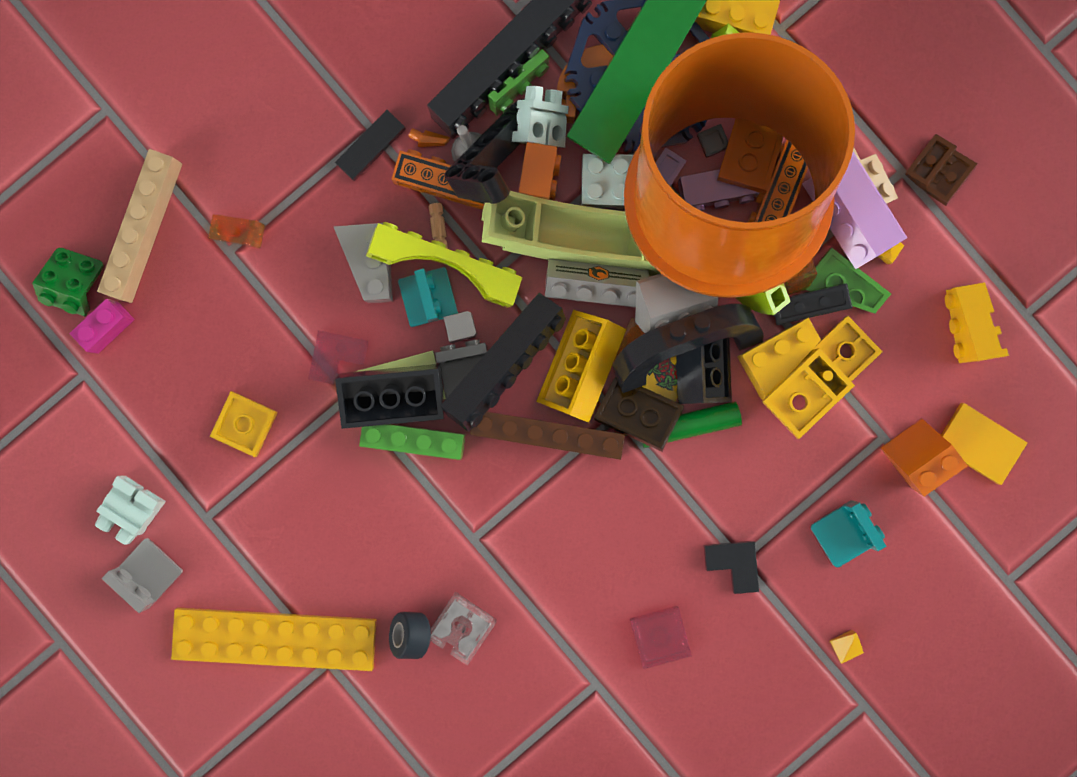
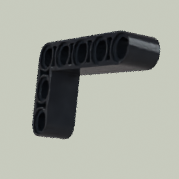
(475, 172)

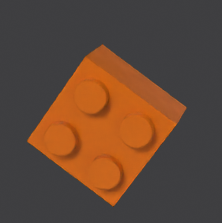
(538, 171)

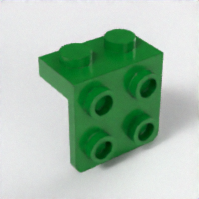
(67, 280)

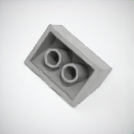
(663, 302)

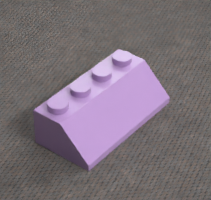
(861, 216)

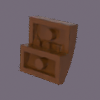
(940, 169)

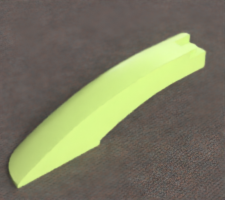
(562, 232)

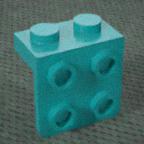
(848, 533)

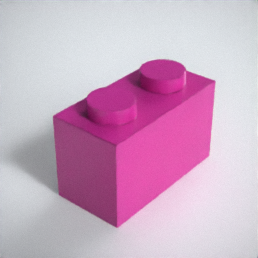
(102, 326)

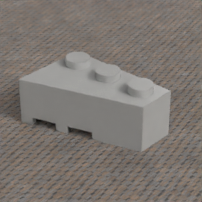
(370, 275)

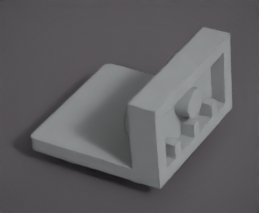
(143, 576)

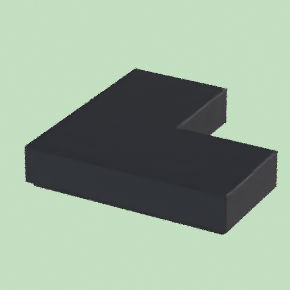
(739, 558)

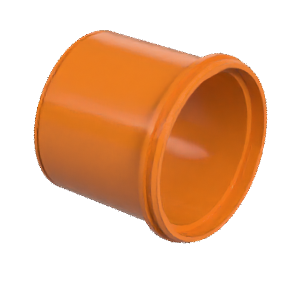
(760, 82)

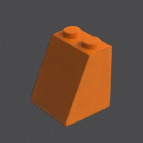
(923, 457)

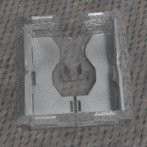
(469, 616)

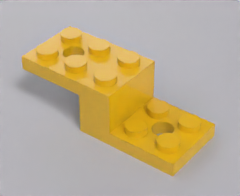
(822, 377)

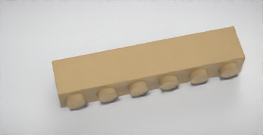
(140, 226)

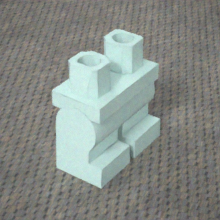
(541, 120)
(128, 508)

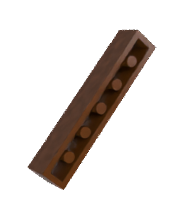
(550, 435)

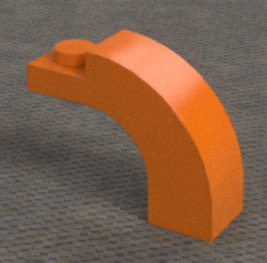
(591, 57)

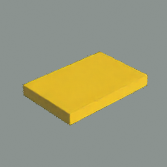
(983, 443)

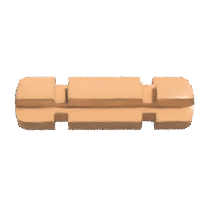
(437, 223)

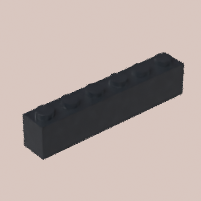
(504, 362)

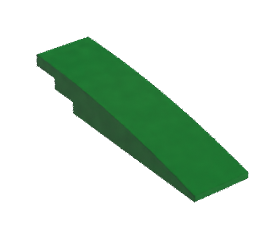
(632, 74)

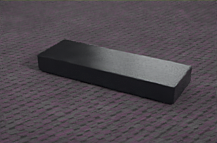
(370, 145)
(815, 304)

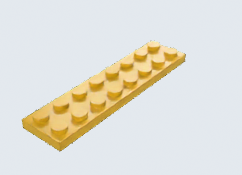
(273, 639)

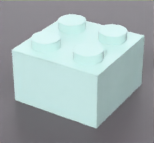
(603, 182)

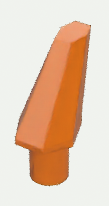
(428, 138)

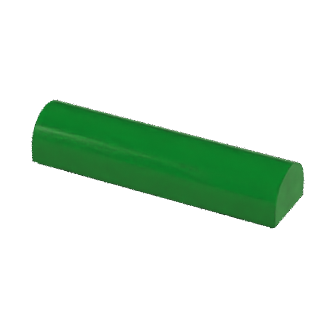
(706, 421)

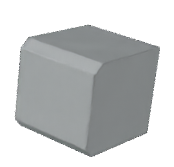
(460, 326)

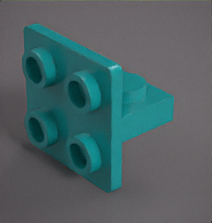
(427, 296)

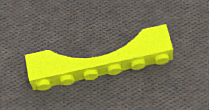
(493, 283)

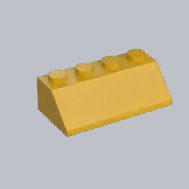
(581, 365)

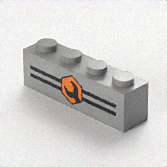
(592, 282)

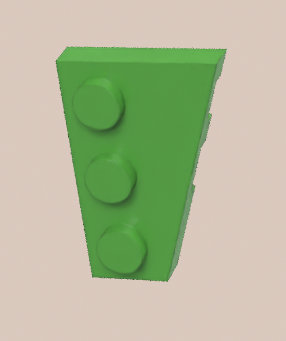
(512, 87)
(863, 290)

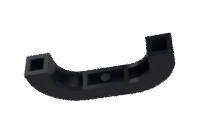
(682, 336)

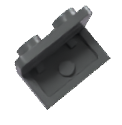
(458, 362)

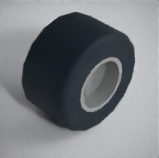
(409, 635)

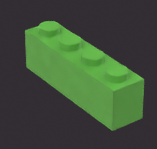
(413, 440)

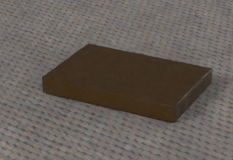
(639, 414)

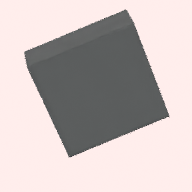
(713, 140)

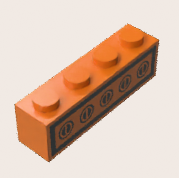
(427, 177)
(783, 186)

